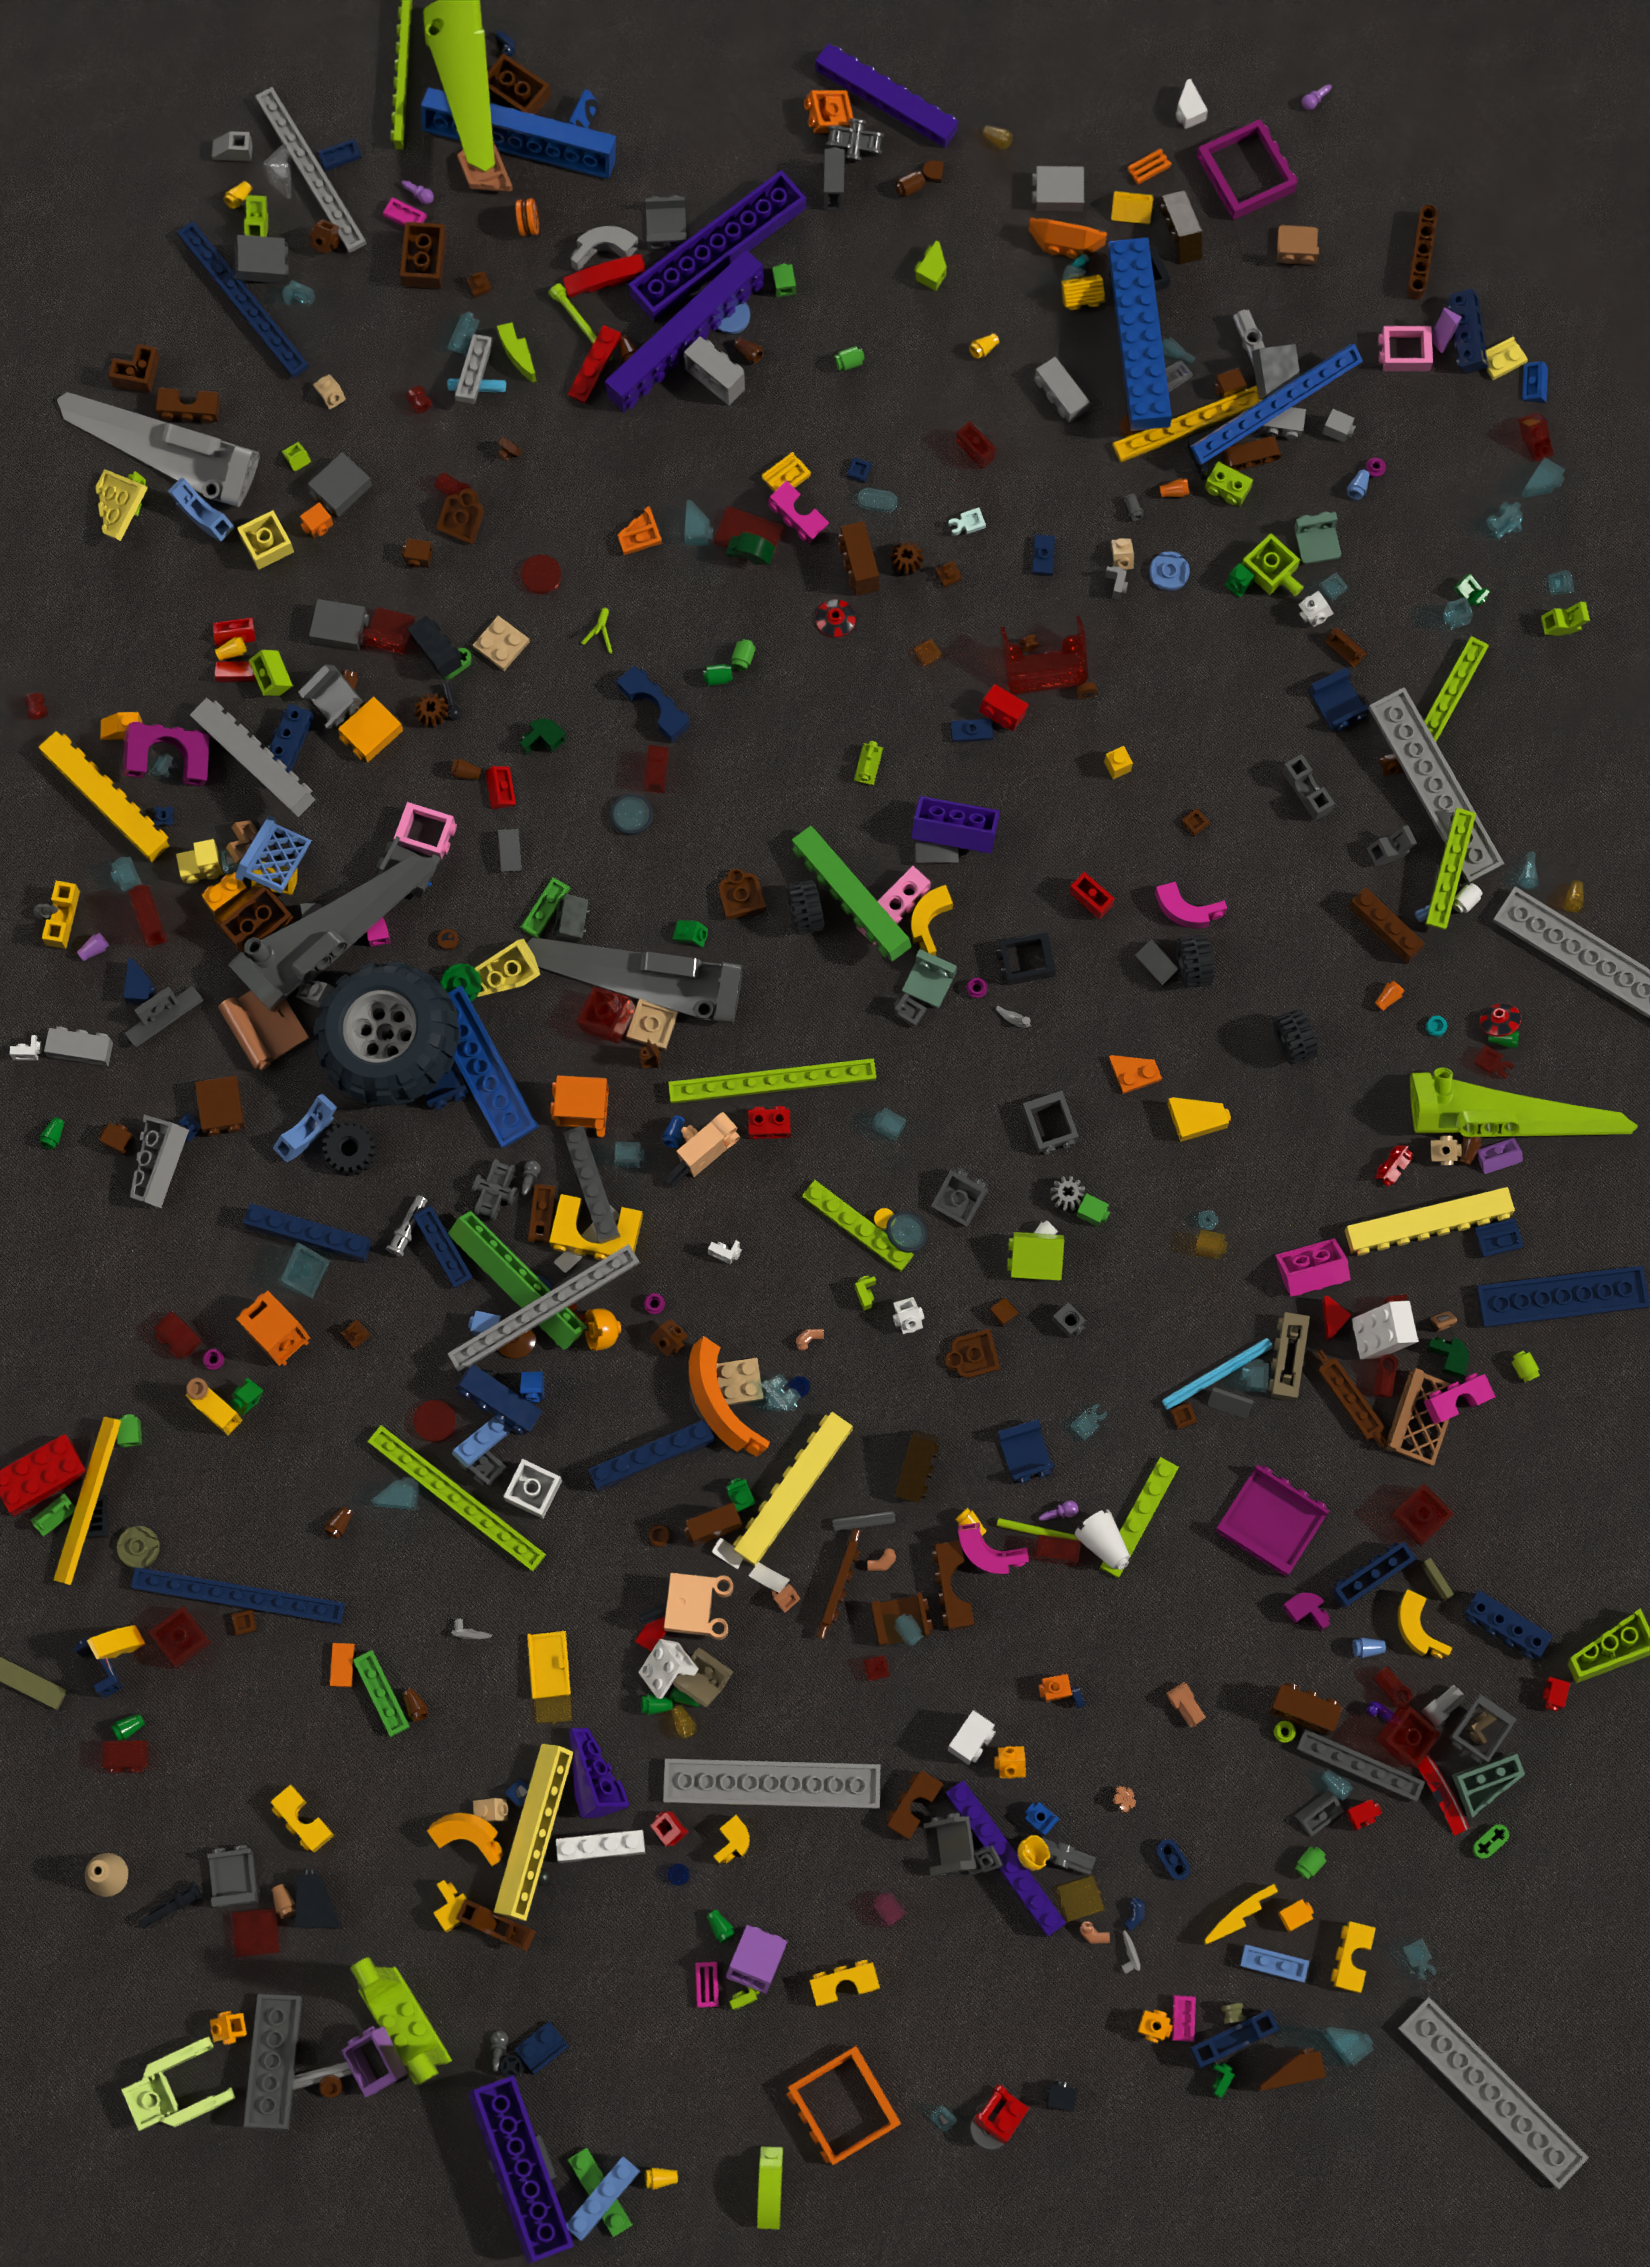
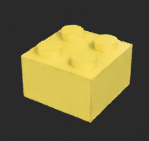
(265, 539)

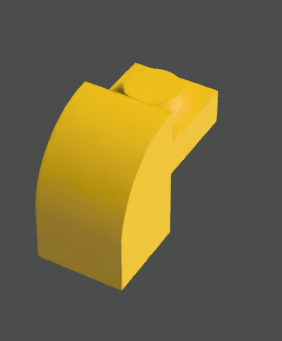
(738, 1837)
(447, 1914)

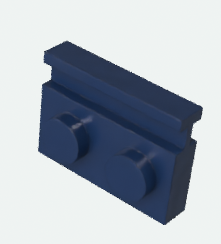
(1499, 1238)
(542, 2048)

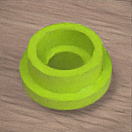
(1291, 1731)

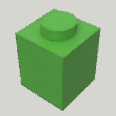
(784, 280)
(1093, 1210)
(129, 1431)

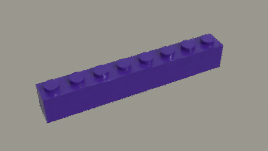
(886, 95)
(1012, 1870)

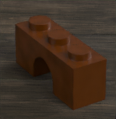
(204, 409)
(922, 1787)

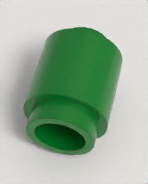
(717, 674)

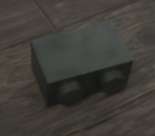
(571, 918)

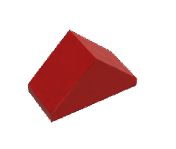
(1334, 1317)

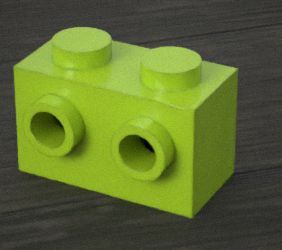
(1228, 484)
(270, 672)

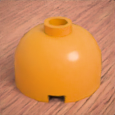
(602, 1329)

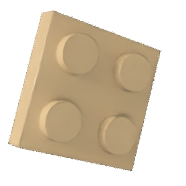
(501, 643)
(652, 1023)
(740, 1381)

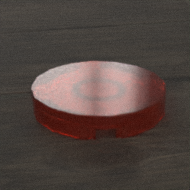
(541, 574)
(434, 1420)

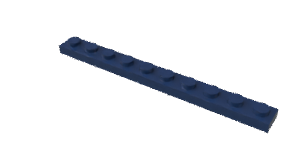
(243, 299)
(238, 1595)

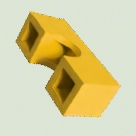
(58, 928)
(288, 1805)
(1347, 1975)
(825, 1985)

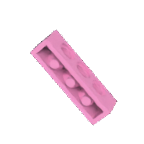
(910, 880)

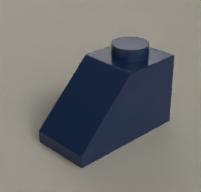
(137, 985)

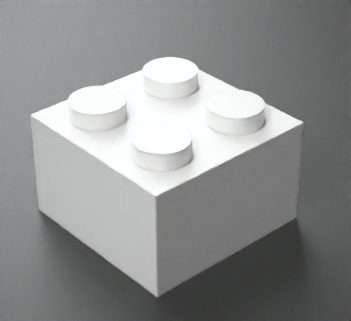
(532, 1488)
(971, 1737)

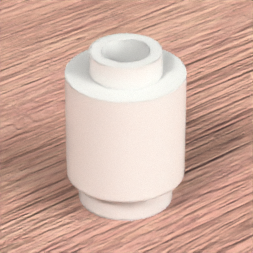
(1467, 898)

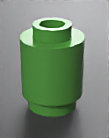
(849, 358)
(743, 655)
(1310, 1862)

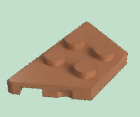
(493, 179)

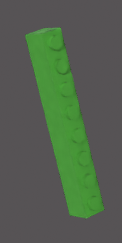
(851, 893)
(513, 1276)

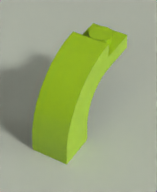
(770, 2187)

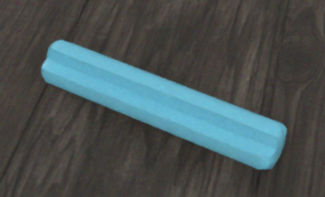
(486, 385)

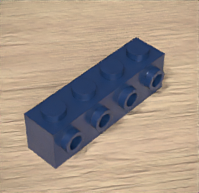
(1469, 332)
(290, 735)
(498, 1399)
(1370, 1577)
(1507, 1625)

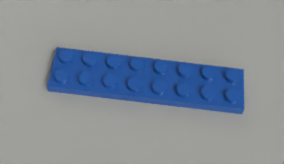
(489, 1076)

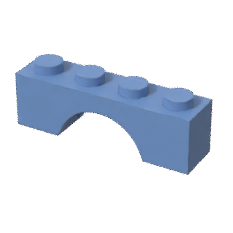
(602, 2198)

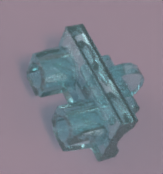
(1509, 520)
(777, 1397)

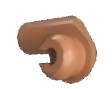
(808, 1335)
(884, 1562)
(1092, 1935)

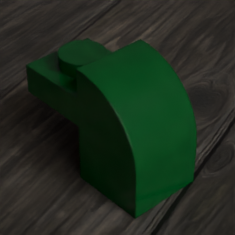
(751, 547)
(543, 731)
(1455, 1353)

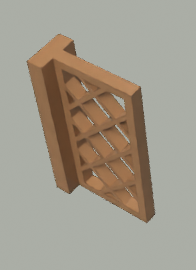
(1403, 1416)

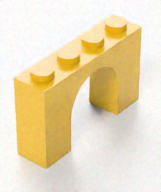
(566, 1237)

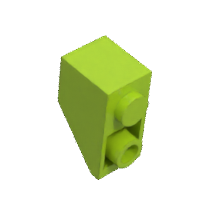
(932, 268)

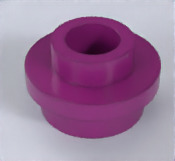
(1375, 472)
(976, 982)
(654, 1297)
(213, 1353)

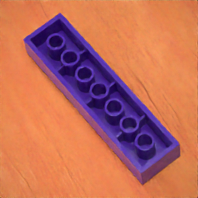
(520, 2169)

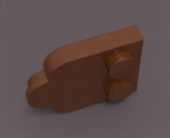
(461, 515)
(741, 894)
(973, 1355)

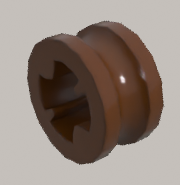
(1029, 643)

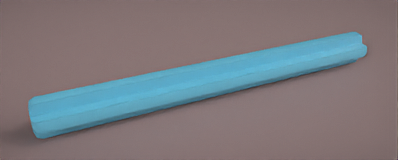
(1217, 1373)

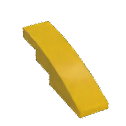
(1234, 1920)

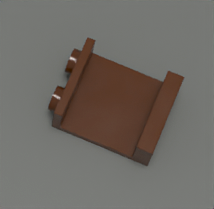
(887, 1612)

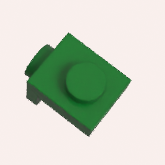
(1471, 589)
(690, 932)

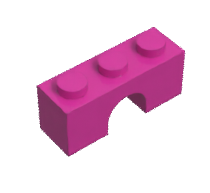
(808, 525)
(1443, 1405)

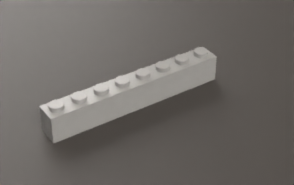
(252, 757)

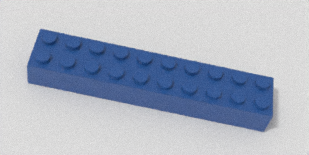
(530, 136)
(1139, 334)

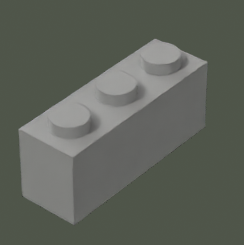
(1061, 390)
(78, 1046)

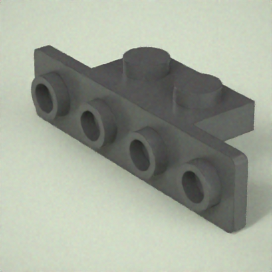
(161, 1012)

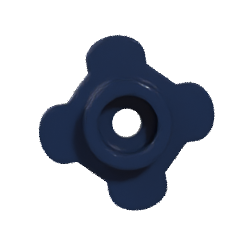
(167, 820)

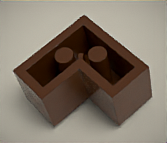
(139, 373)

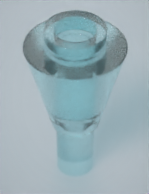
(1173, 349)
(1529, 874)

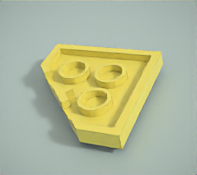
(118, 502)

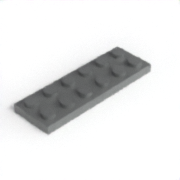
(273, 2062)

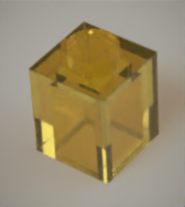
(1210, 1244)

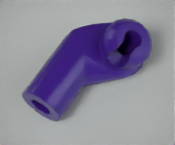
(1377, 1708)

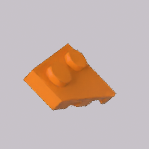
(640, 533)
(1134, 1072)

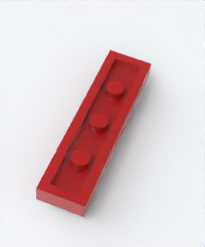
(594, 364)

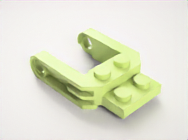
(153, 2099)

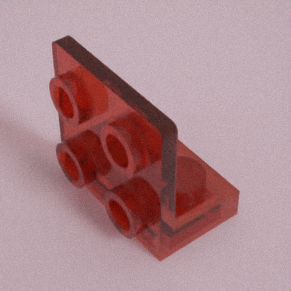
(389, 630)

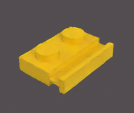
(787, 469)

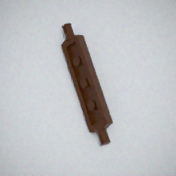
(1351, 1398)
(838, 1594)

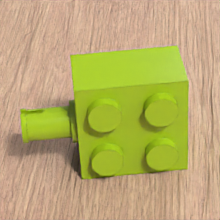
(1273, 566)

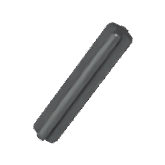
(863, 1520)

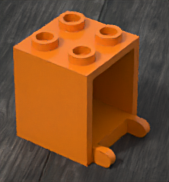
(580, 1102)
(273, 1328)

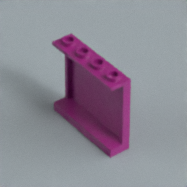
(1272, 1520)

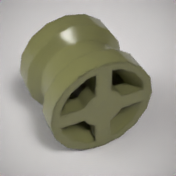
(1233, 2013)

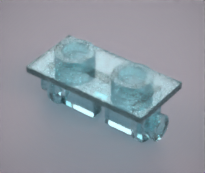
(463, 333)

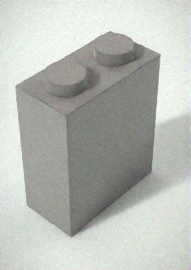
(1058, 188)

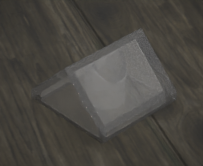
(279, 170)

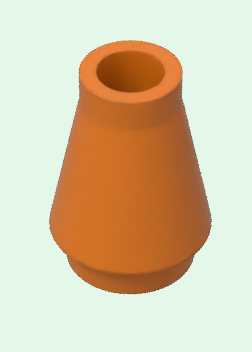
(1176, 488)
(1389, 995)

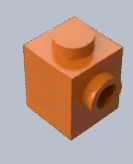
(316, 521)
(1055, 1688)

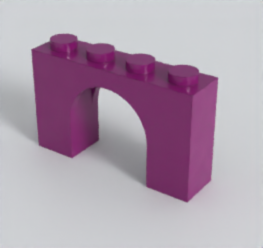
(192, 746)

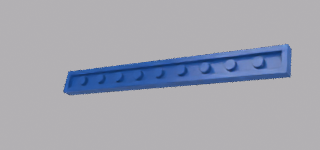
(1276, 403)

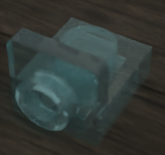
(299, 291)

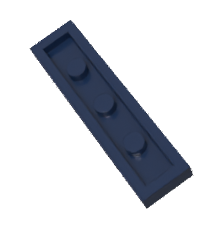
(442, 1247)

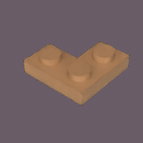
(246, 834)

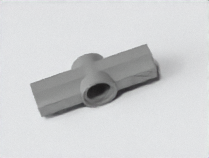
(1247, 329)

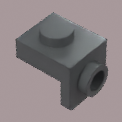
(909, 1010)

